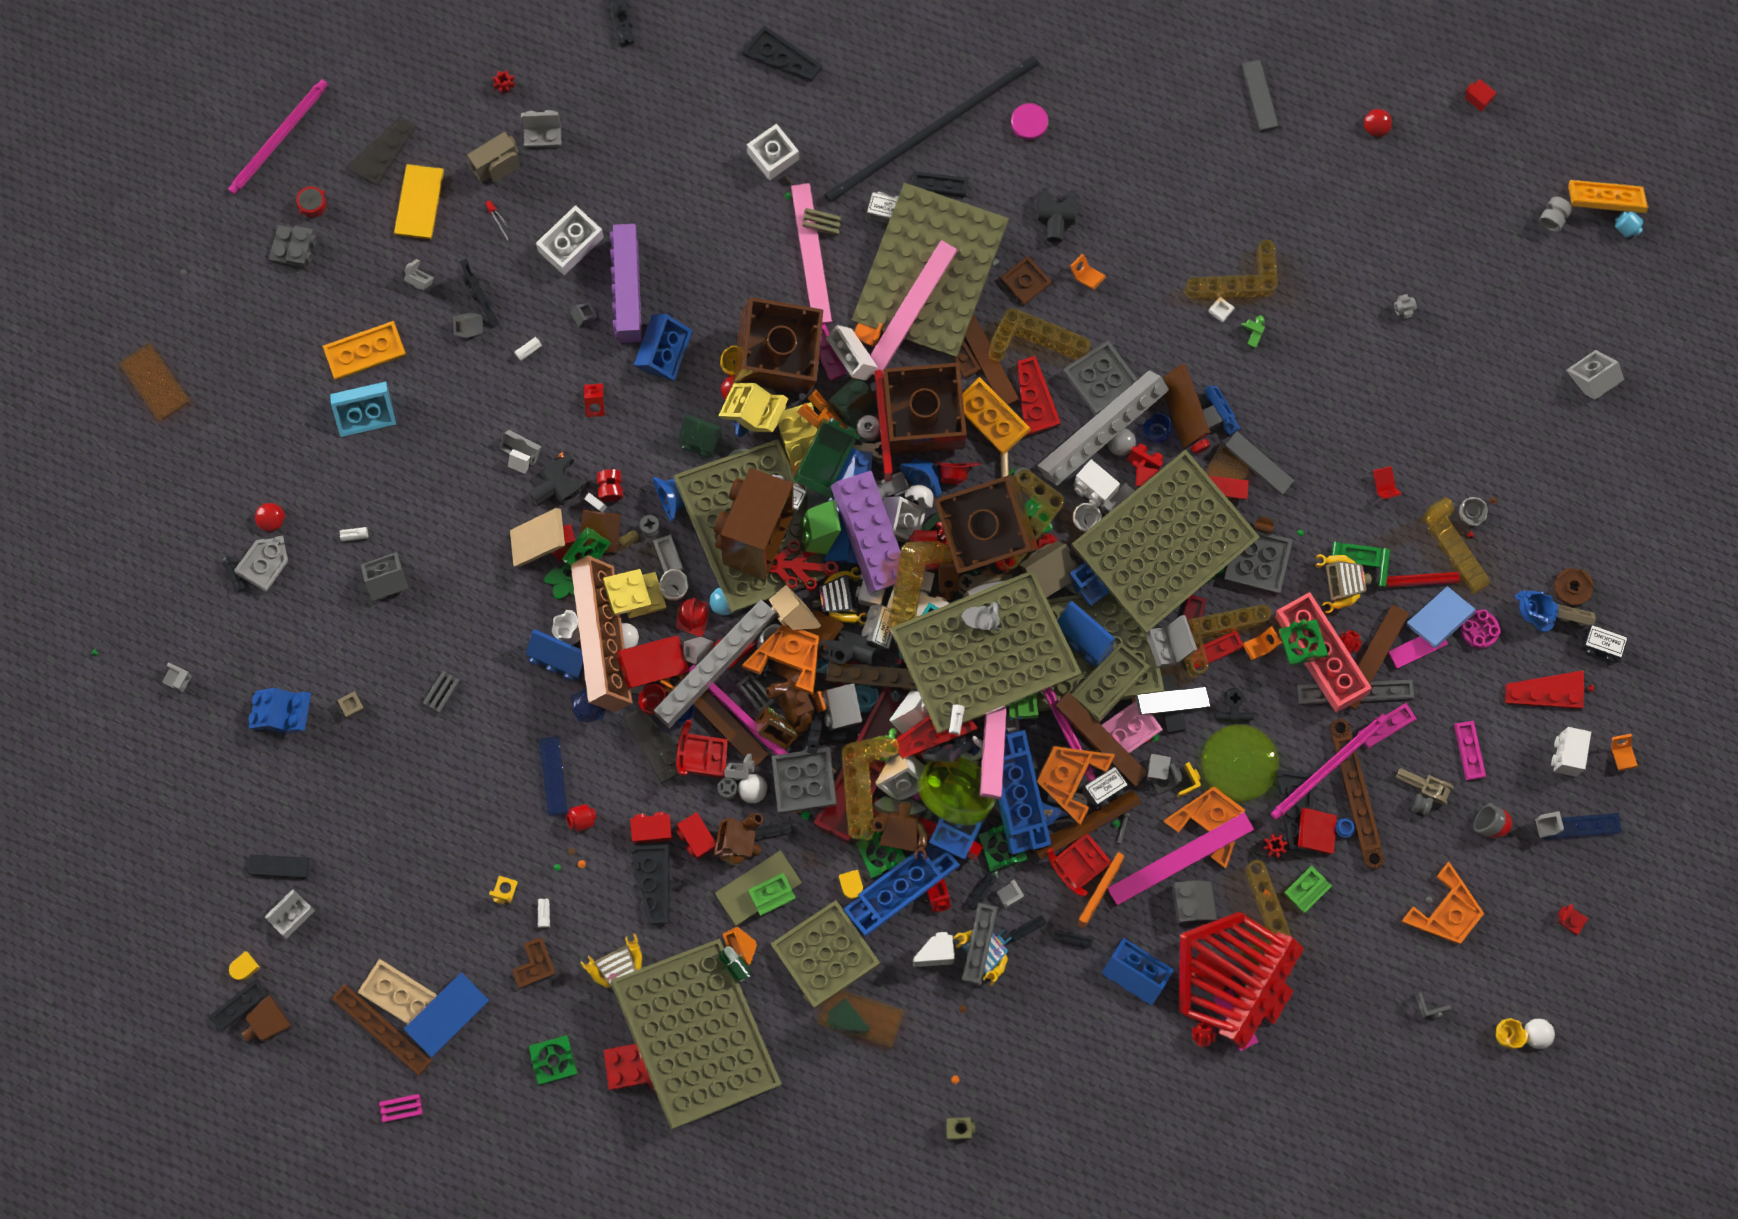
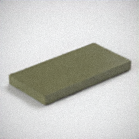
(1110, 681)
(735, 895)

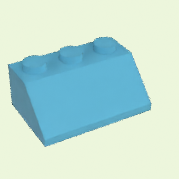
(363, 409)

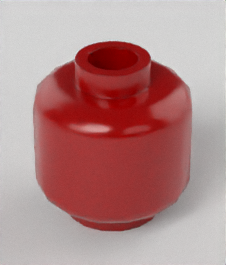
(581, 817)

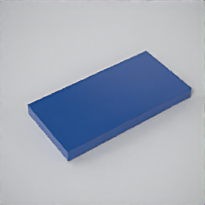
(446, 1014)

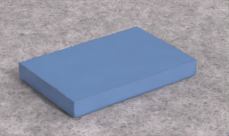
(1441, 617)

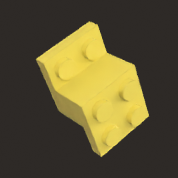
(753, 407)
(796, 435)
(634, 593)

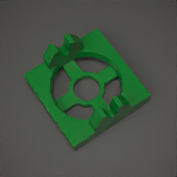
(587, 534)
(1312, 626)
(992, 863)
(872, 869)
(535, 1051)

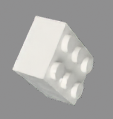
(569, 240)

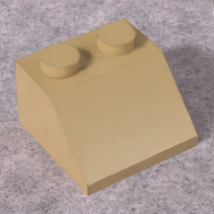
(792, 610)

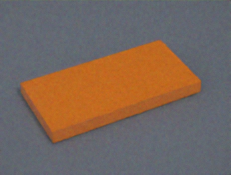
(1100, 891)

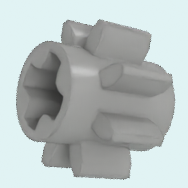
(1405, 306)

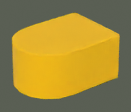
(851, 884)
(243, 967)

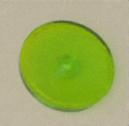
(1240, 762)

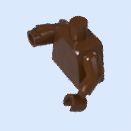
(794, 704)
(902, 830)
(737, 839)

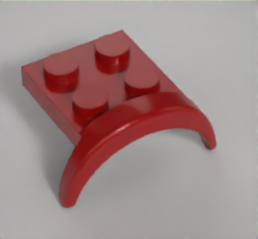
(700, 754)
(1079, 863)
(625, 1067)

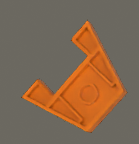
(826, 411)
(791, 648)
(1064, 772)
(1210, 812)
(1454, 915)

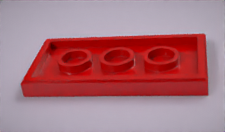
(652, 662)

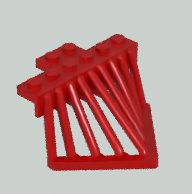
(1264, 991)

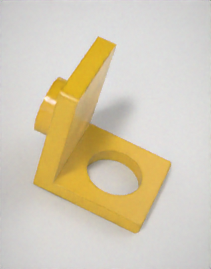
(1194, 777)
(500, 897)

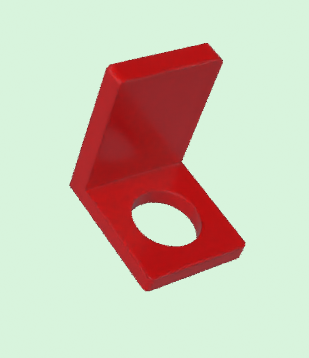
(594, 395)
(1385, 483)

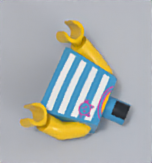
(996, 956)

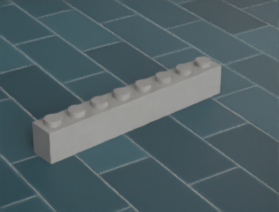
(1103, 427)
(714, 663)

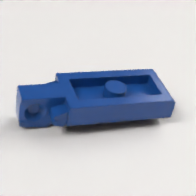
(1216, 398)

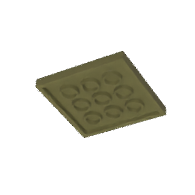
(825, 954)

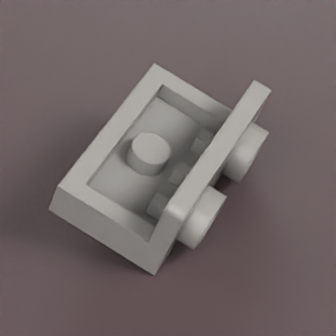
(289, 913)

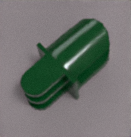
(734, 964)

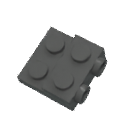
(293, 246)

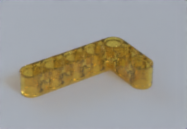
(1240, 282)
(1036, 335)
(1046, 508)
(1452, 544)
(910, 576)
(1217, 628)
(857, 781)
(1262, 898)

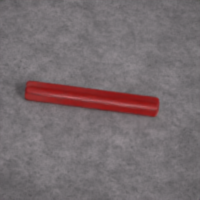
(1422, 579)

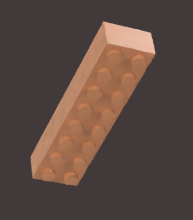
(599, 635)

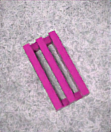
(399, 1108)

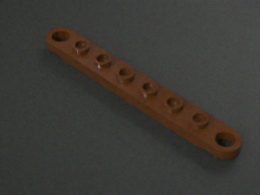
(1358, 797)

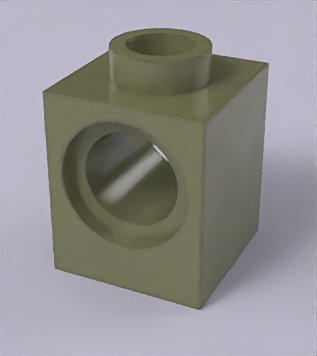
(951, 1132)

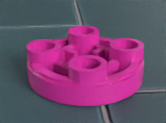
(1029, 121)
(1480, 630)

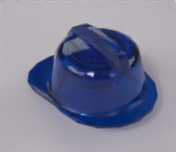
(584, 710)

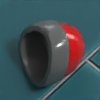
(1492, 821)

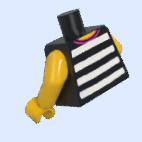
(839, 597)

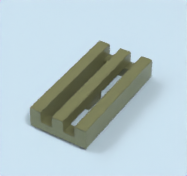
(823, 219)

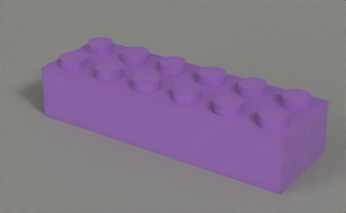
(625, 283)
(868, 530)

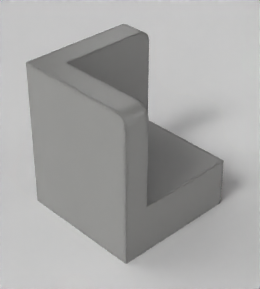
(697, 649)
(177, 677)
(1158, 767)
(1549, 824)
(1010, 894)

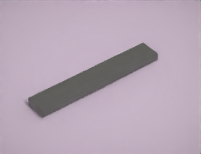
(1380, 692)

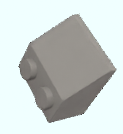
(1596, 374)
(841, 707)

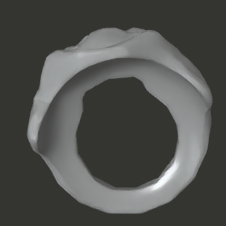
(982, 617)

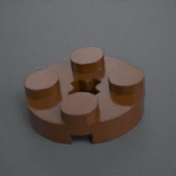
(1569, 596)

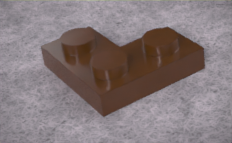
(539, 966)

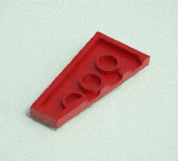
(1036, 401)
(1551, 691)
(924, 736)

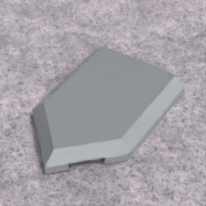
(263, 562)

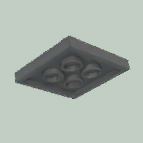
(1100, 377)
(1261, 564)
(804, 781)

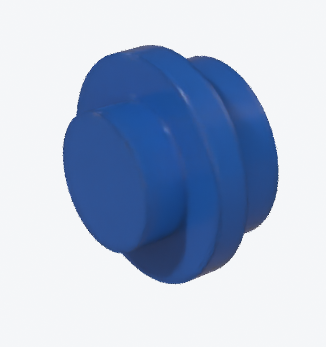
(1345, 828)

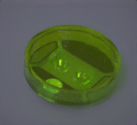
(954, 791)

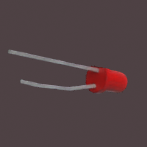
(492, 209)

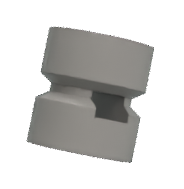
(1555, 214)

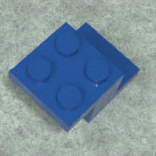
(279, 711)
(955, 837)

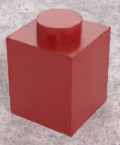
(1480, 94)

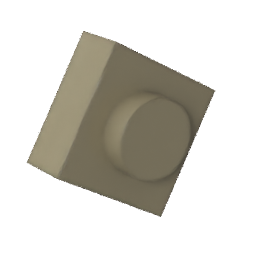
(350, 704)

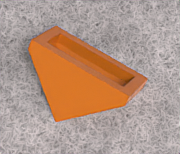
(741, 943)

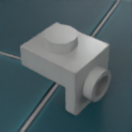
(415, 277)
(740, 771)

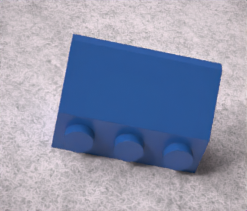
(663, 346)
(1085, 635)
(555, 655)
(1137, 971)

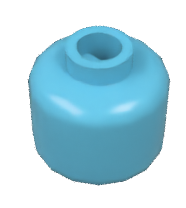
(1628, 224)

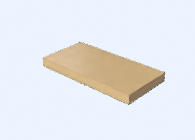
(537, 537)
(395, 992)

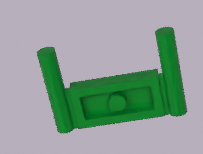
(1366, 556)

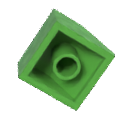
(820, 527)

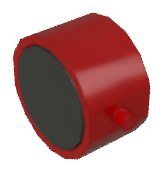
(311, 202)

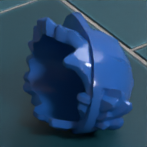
(1538, 609)

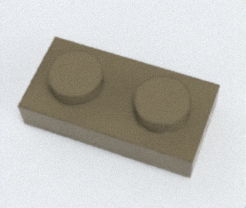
(1582, 617)

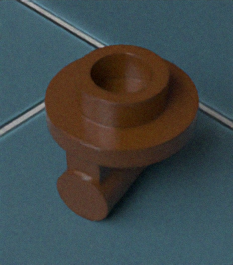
(1264, 524)

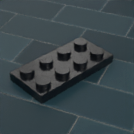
(954, 748)

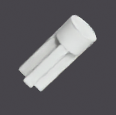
(528, 349)
(354, 534)
(956, 720)
(543, 913)

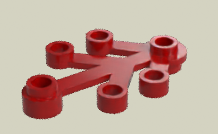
(798, 565)

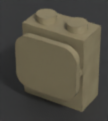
(495, 158)
(1050, 566)

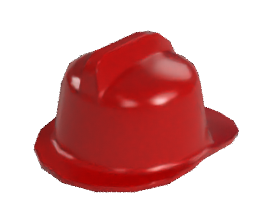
(956, 472)
(693, 616)

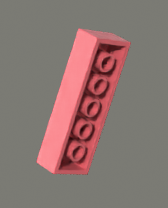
(1335, 674)

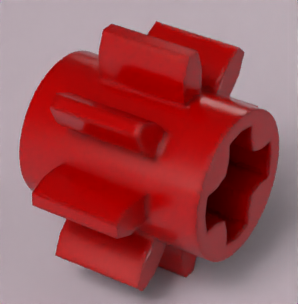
(503, 82)
(1351, 641)
(1269, 846)
(1204, 1034)

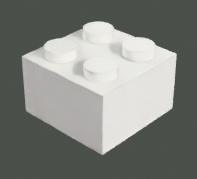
(773, 152)
(1095, 484)
(1571, 751)

